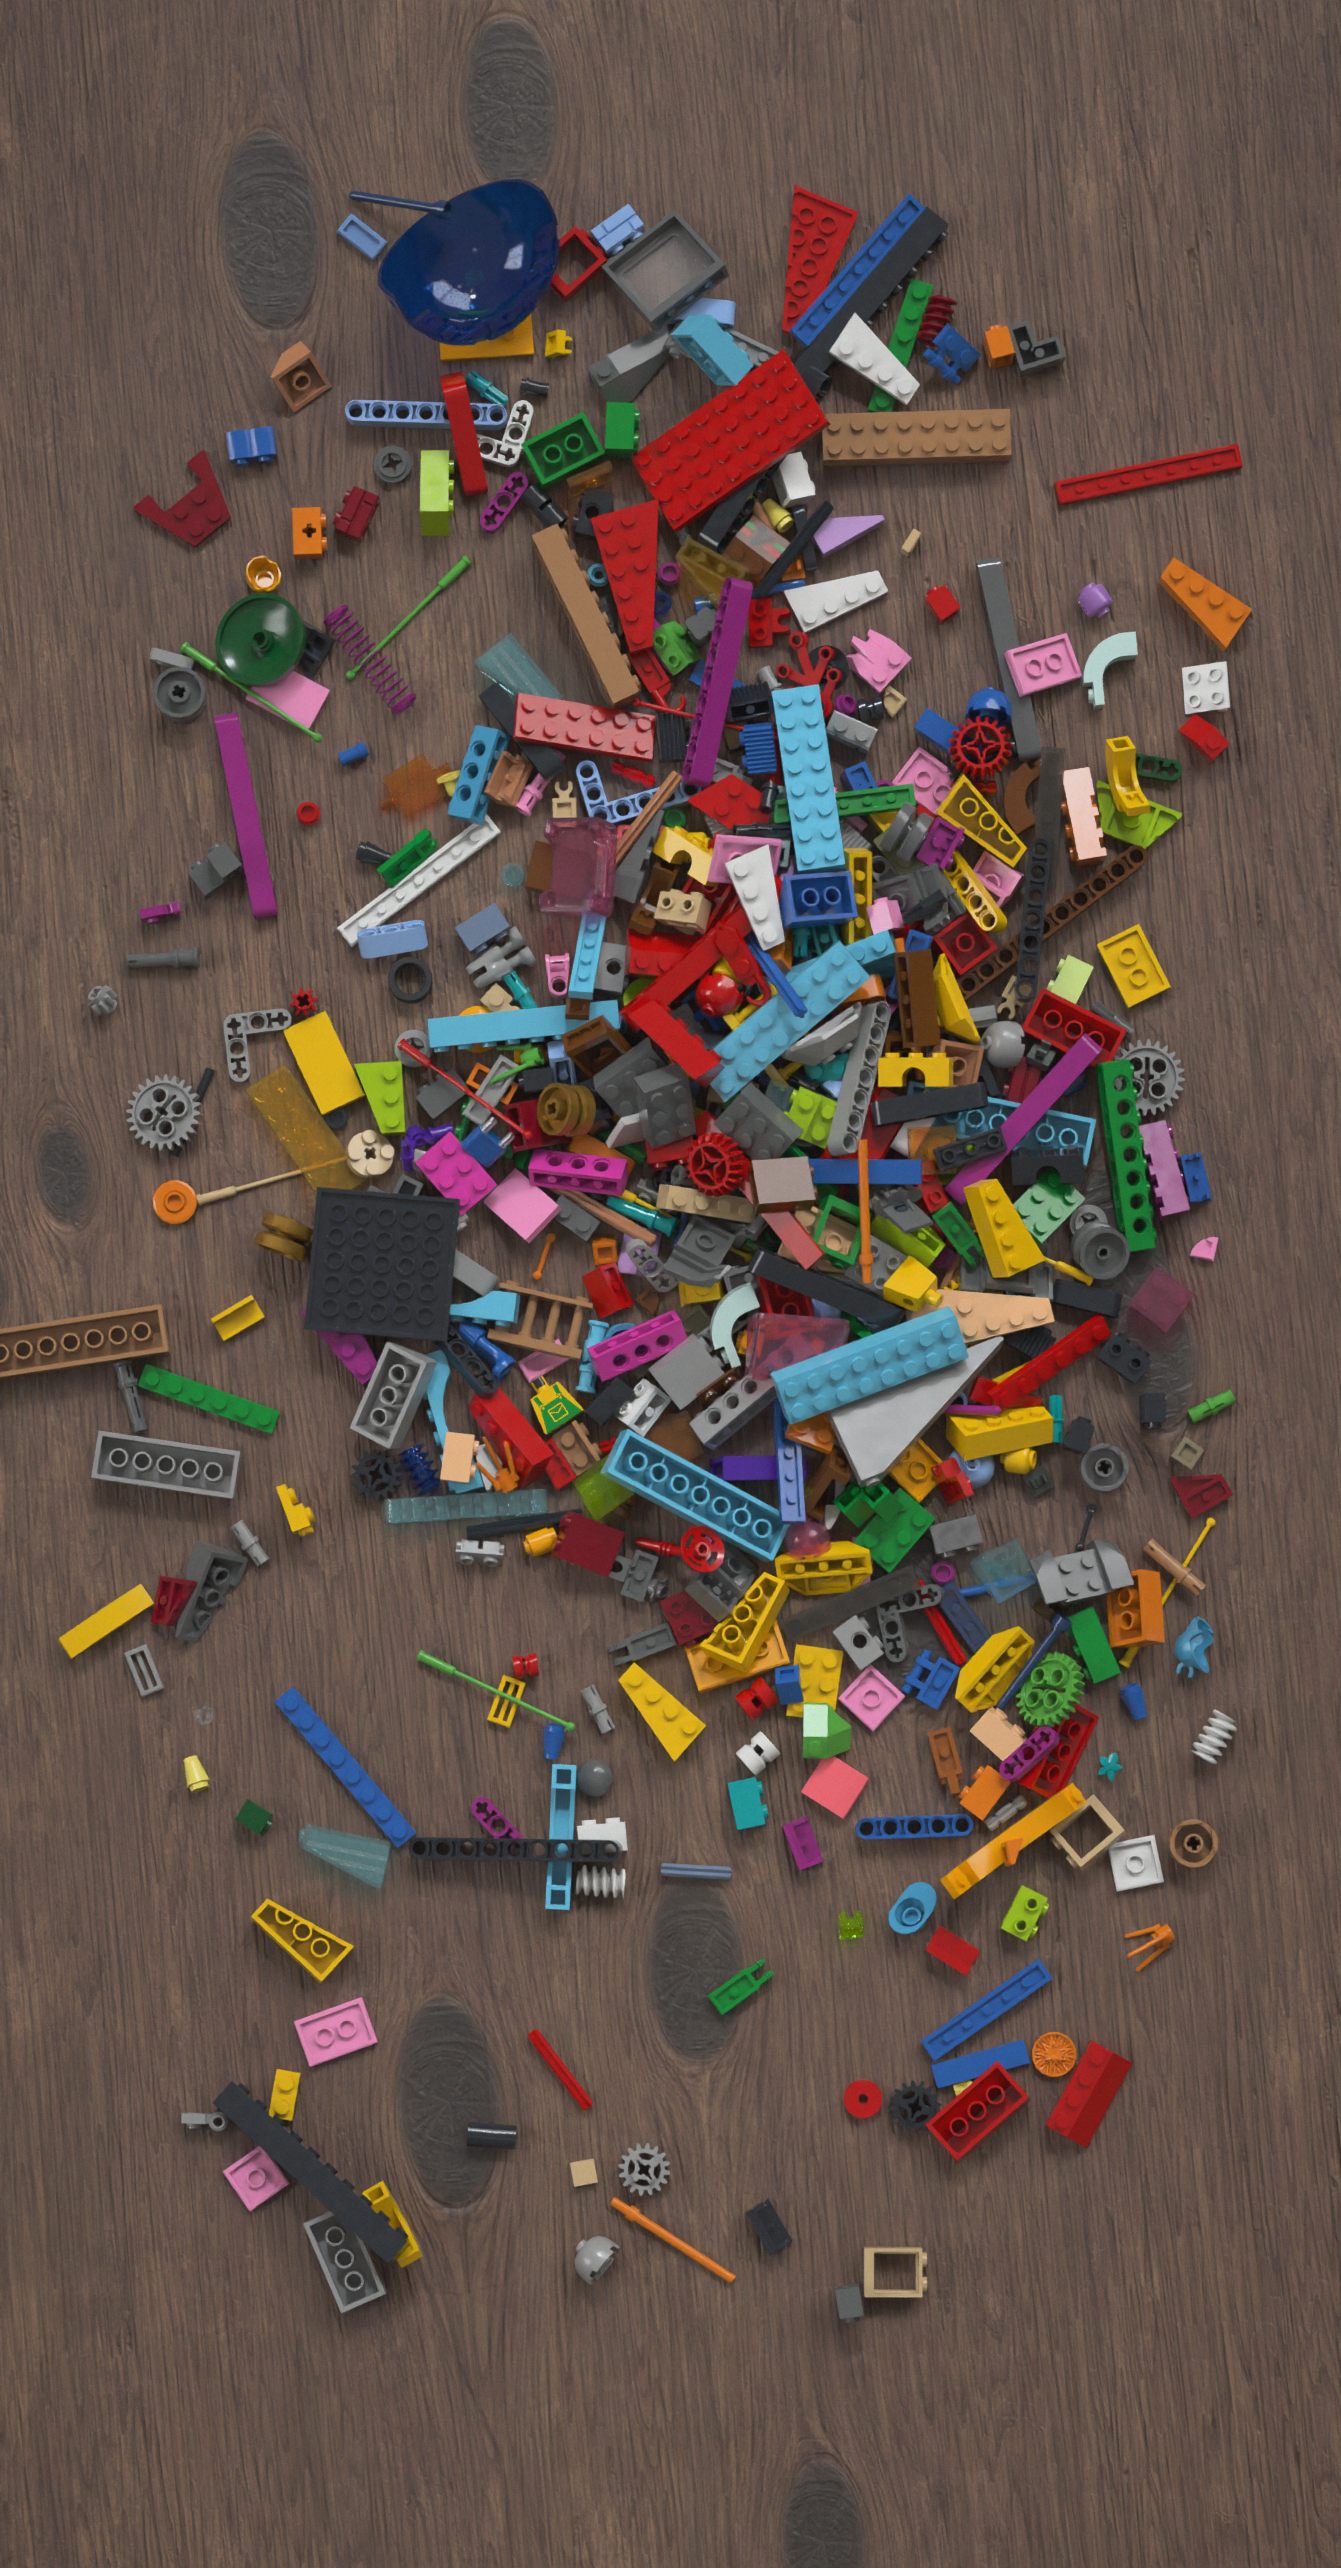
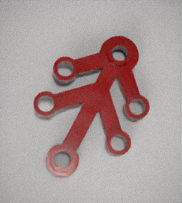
(812, 676)

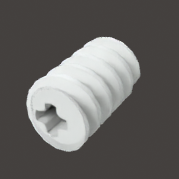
(1214, 1737)
(600, 1881)

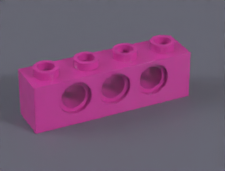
(578, 1172)
(625, 1345)

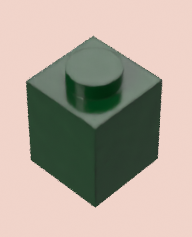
(255, 1817)

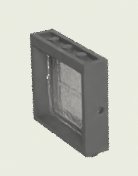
(665, 271)

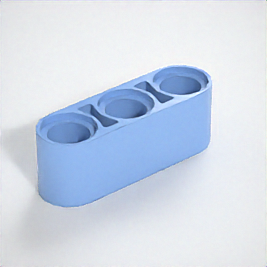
(721, 309)
(392, 939)

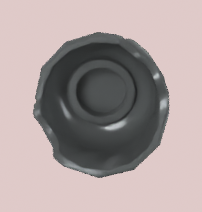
(594, 1777)

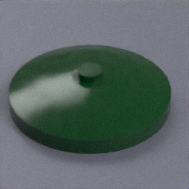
(260, 640)

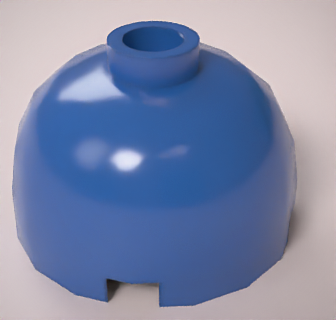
(989, 703)

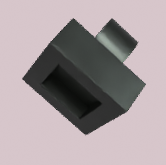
(1041, 1055)
(1038, 1481)

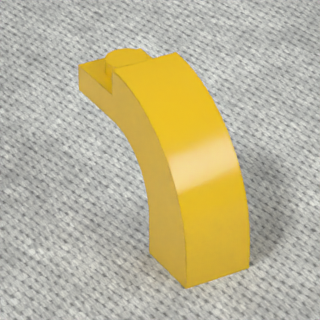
(1122, 777)
(384, 2201)

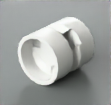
(752, 1759)

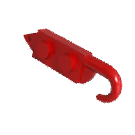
(653, 677)
(742, 961)

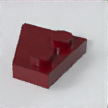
(1200, 1492)
(171, 1599)

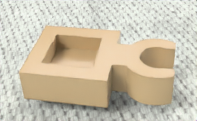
(564, 806)
(1009, 995)
(498, 1000)

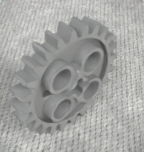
(1167, 1080)
(147, 1102)

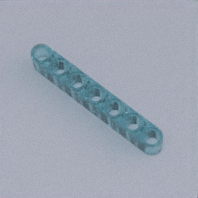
(465, 1506)

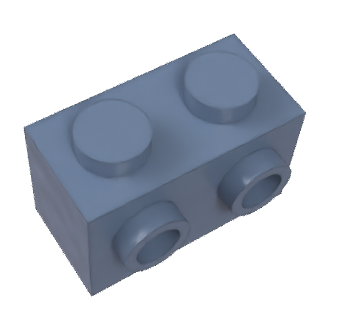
(483, 929)

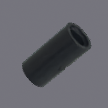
(543, 506)
(490, 2136)

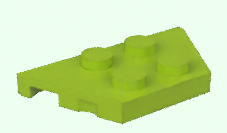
(1133, 830)

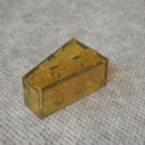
(708, 569)

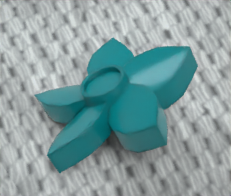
(1110, 1765)

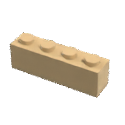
(697, 1203)

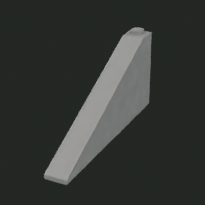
(888, 1423)

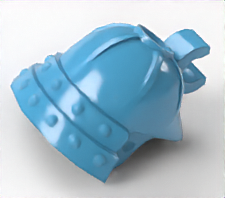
(1191, 1647)

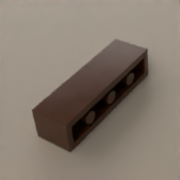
(917, 998)

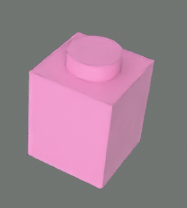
(885, 915)

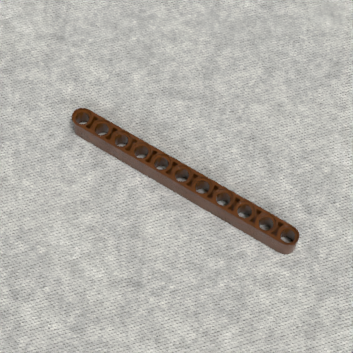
(1053, 923)

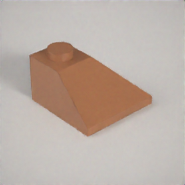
(299, 376)
(966, 1061)

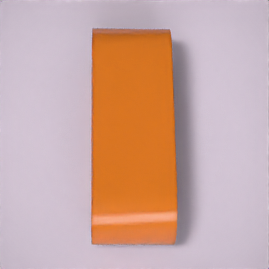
(868, 993)
(590, 1146)

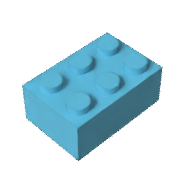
(712, 349)

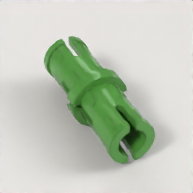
(1211, 1406)

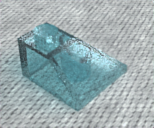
(1003, 1570)

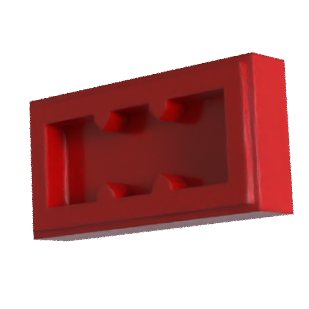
(558, 1467)

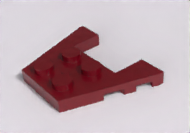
(197, 513)

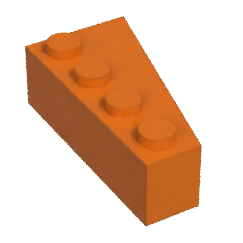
(1206, 603)

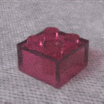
(1160, 1300)

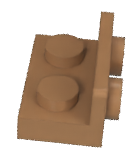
(577, 1448)

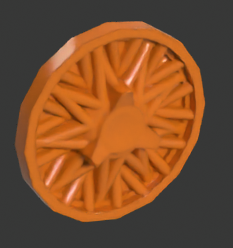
(175, 1202)
(1054, 2054)

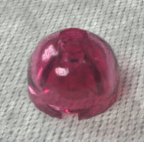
(807, 1539)

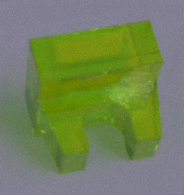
(851, 1927)

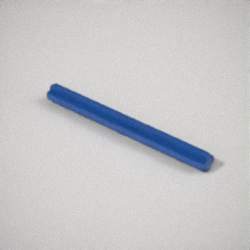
(776, 976)

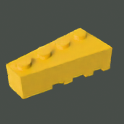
(990, 1435)
(665, 1715)
(304, 1941)

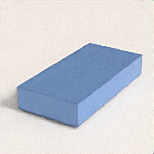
(362, 237)

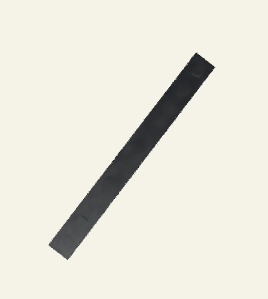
(878, 287)
(311, 2173)

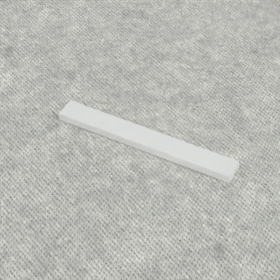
(420, 879)

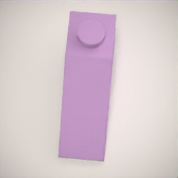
(841, 531)

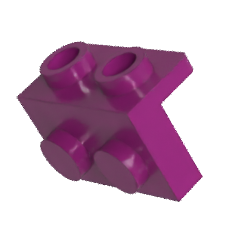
(940, 844)

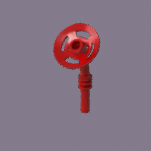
(698, 1551)

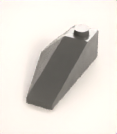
(628, 369)
(633, 869)
(215, 1573)

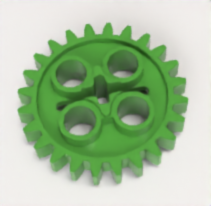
(1049, 1706)

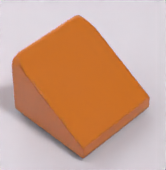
(604, 1249)
(1010, 1851)

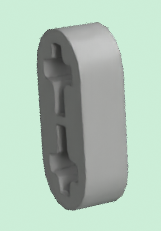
(169, 659)

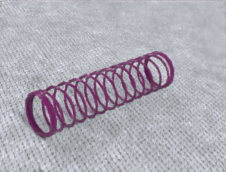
(334, 616)

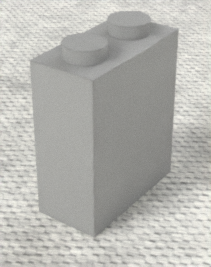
(687, 1370)

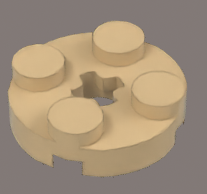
(356, 1155)

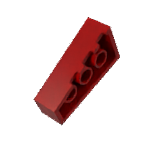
(503, 1423)

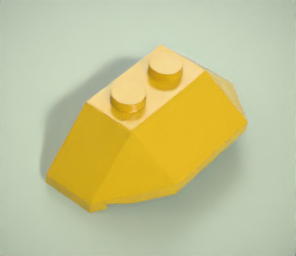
(952, 1009)
(834, 1572)
(993, 1669)

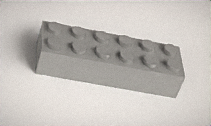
(166, 1465)

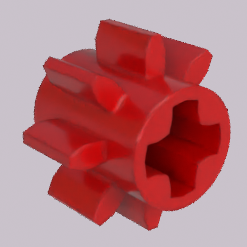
(305, 1009)

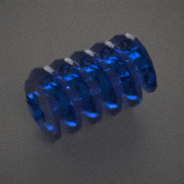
(420, 1469)

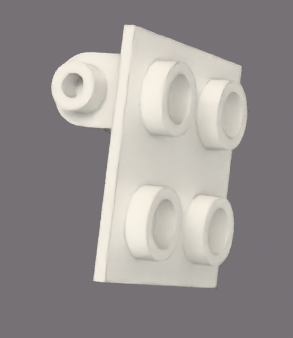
(1206, 688)

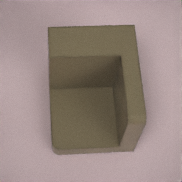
(1186, 1453)

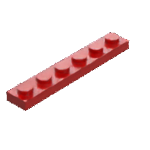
(1049, 1363)

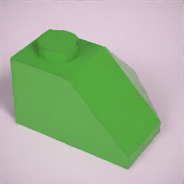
(824, 1731)

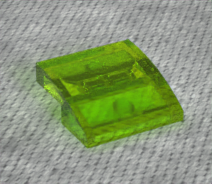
(600, 1492)

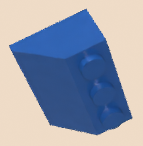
(817, 899)

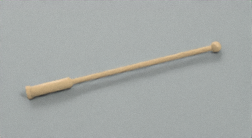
(232, 1190)

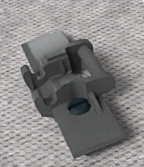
(898, 1205)

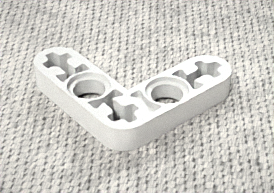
(508, 443)

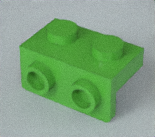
(675, 647)

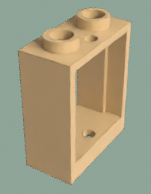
(1073, 1858)
(920, 2282)

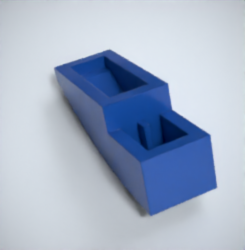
(939, 732)

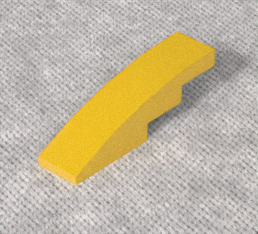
(105, 1621)

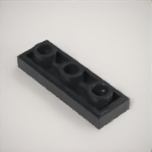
(956, 1153)

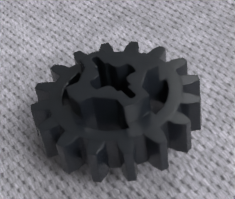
(365, 1471)
(903, 2102)

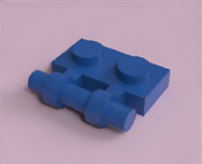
(956, 348)
(937, 1682)

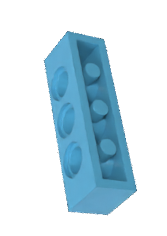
(469, 800)

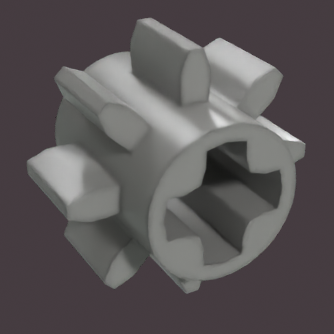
(102, 1000)

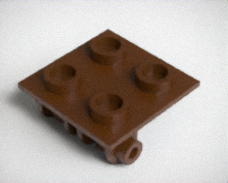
(718, 1387)

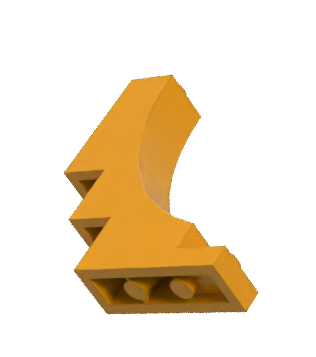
(1028, 1828)

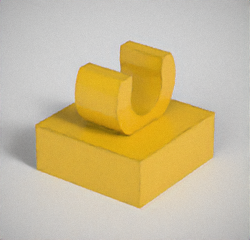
(556, 344)

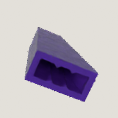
(748, 1468)

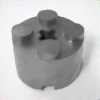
(1109, 1456)

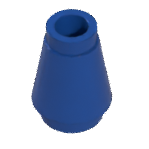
(1134, 1700)
(553, 1739)

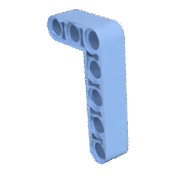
(631, 802)

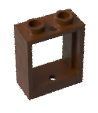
(589, 1035)

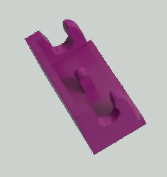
(802, 1843)

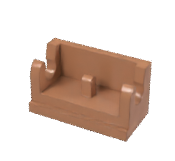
(508, 779)

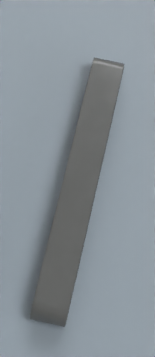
(1003, 639)

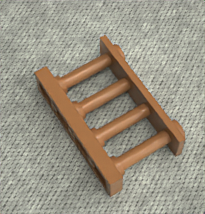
(547, 1343)

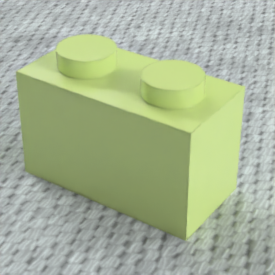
(1071, 978)

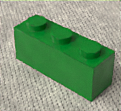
(1092, 1646)

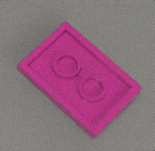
(456, 1173)

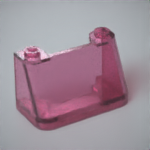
(581, 867)
(784, 1340)

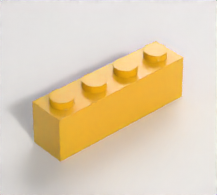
(860, 864)

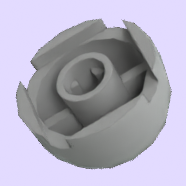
(1003, 1044)
(594, 2257)

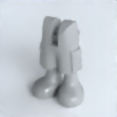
(494, 960)

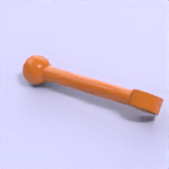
(550, 1239)

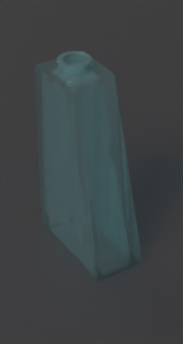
(515, 669)
(353, 1853)

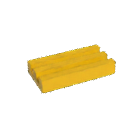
(499, 1720)

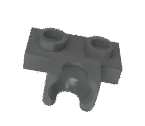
(635, 1574)

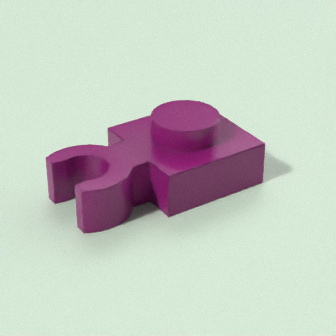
(154, 914)

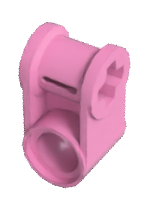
(557, 970)

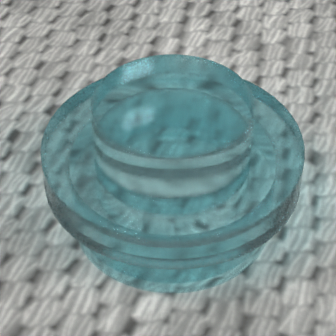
(512, 874)

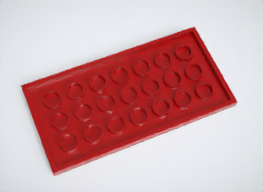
(730, 441)

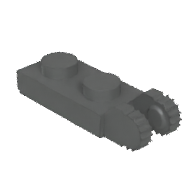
(645, 1643)

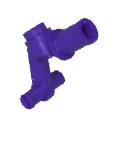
(416, 1138)

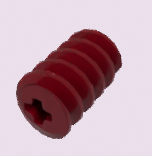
(935, 318)

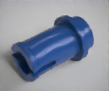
(353, 754)

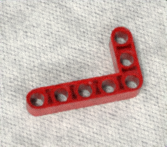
(464, 433)

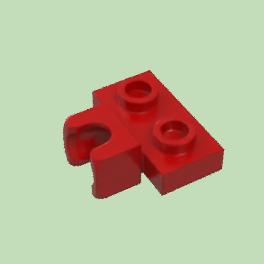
(765, 623)
(951, 1483)

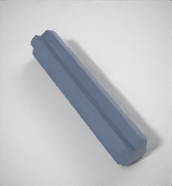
(695, 1871)

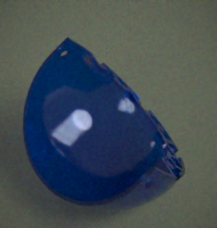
(478, 268)

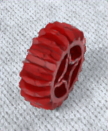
(988, 745)
(725, 1175)

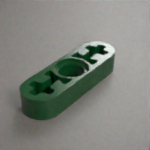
(1163, 774)

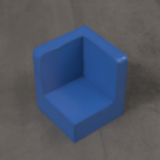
(789, 1684)

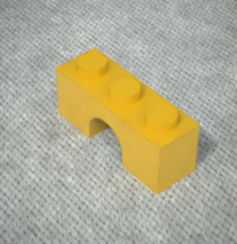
(676, 845)
(894, 1069)

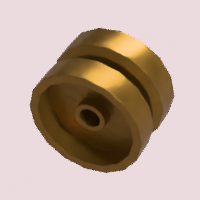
(566, 1110)
(284, 1233)

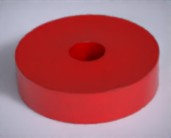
(866, 2109)

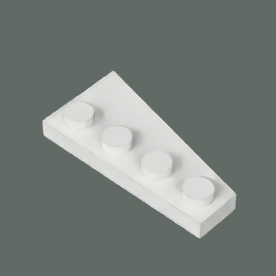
(871, 358)
(829, 600)
(756, 889)

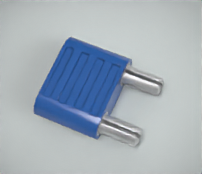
(486, 1145)

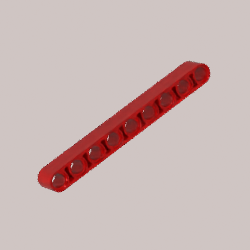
(689, 965)

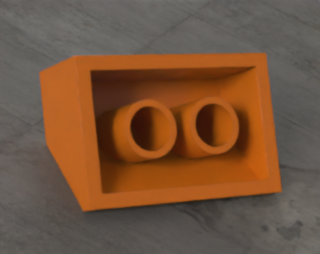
(1136, 1612)

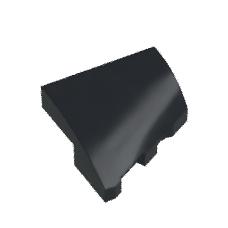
(316, 650)

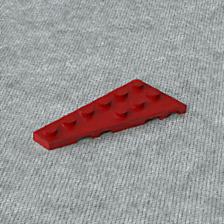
(815, 246)
(629, 557)

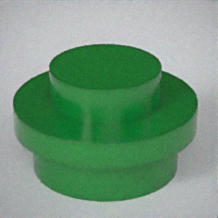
(674, 817)

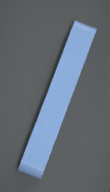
(415, 409)

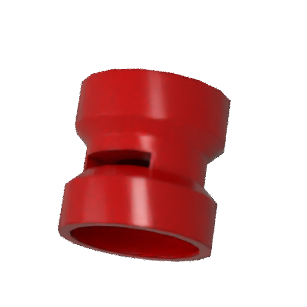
(531, 1665)

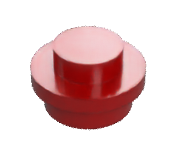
(308, 813)

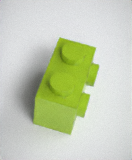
(1024, 1913)

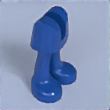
(476, 1338)

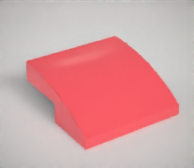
(835, 1786)

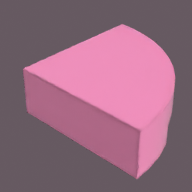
(1205, 1249)

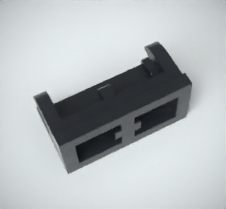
(768, 2226)

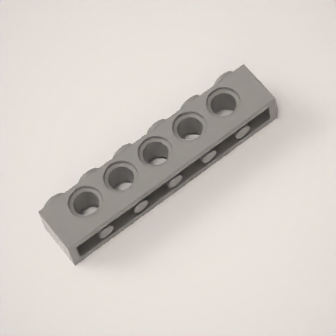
(733, 1419)

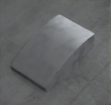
(724, 1586)

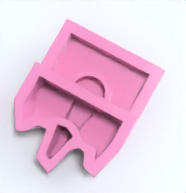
(877, 660)
(997, 878)

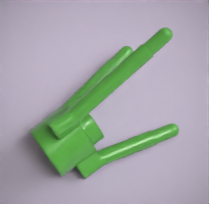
(530, 1058)

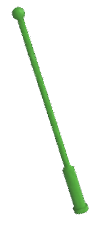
(442, 584)
(210, 665)
(451, 1670)

